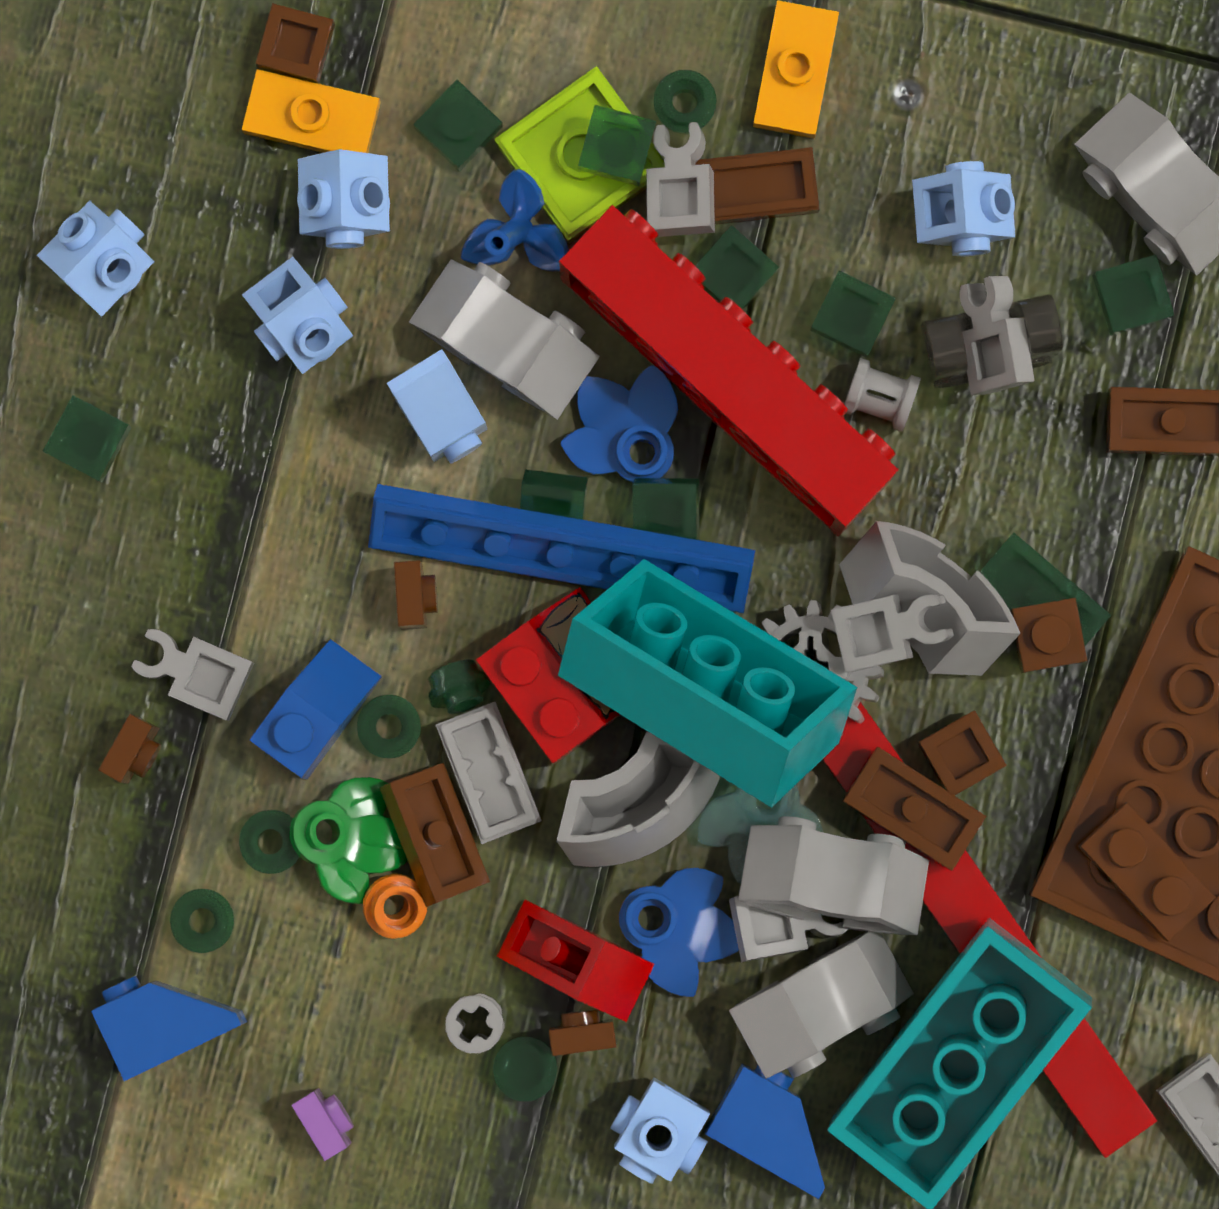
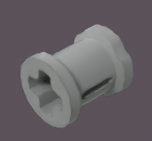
(890, 410)
(480, 1042)

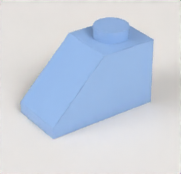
(439, 408)

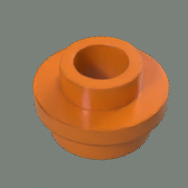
(403, 922)

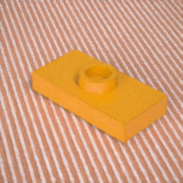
(796, 69)
(309, 114)

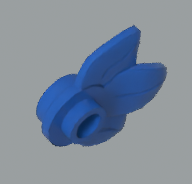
(620, 419)
(689, 932)

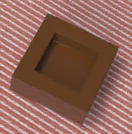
(295, 43)
(414, 594)
(1049, 635)
(132, 750)
(962, 753)
(582, 1033)

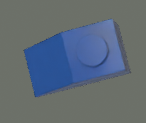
(315, 709)
(158, 1023)
(768, 1127)

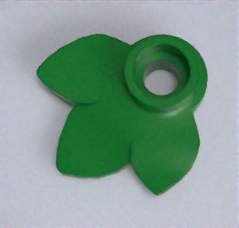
(359, 841)

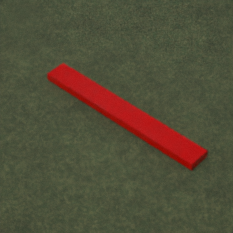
(961, 904)

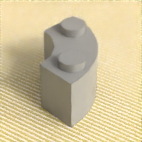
(1156, 180)
(489, 327)
(910, 564)
(634, 807)
(865, 882)
(822, 1003)

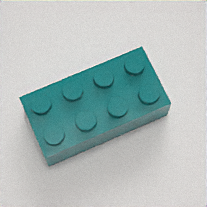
(707, 682)
(960, 1064)

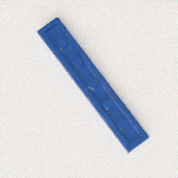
(550, 544)

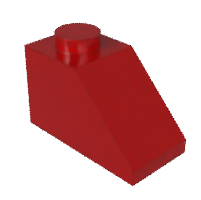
(575, 960)

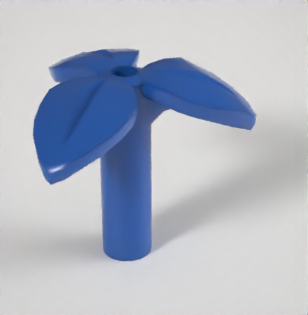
(496, 240)

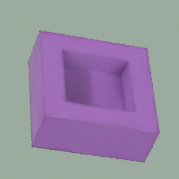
(325, 1122)

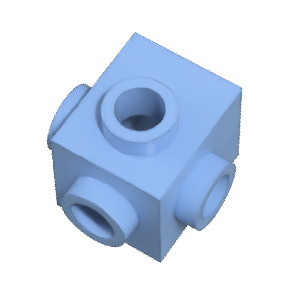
(343, 197)
(964, 208)
(97, 256)
(298, 315)
(660, 1107)

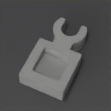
(681, 192)
(997, 344)
(880, 632)
(202, 675)
(768, 934)

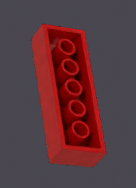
(726, 369)

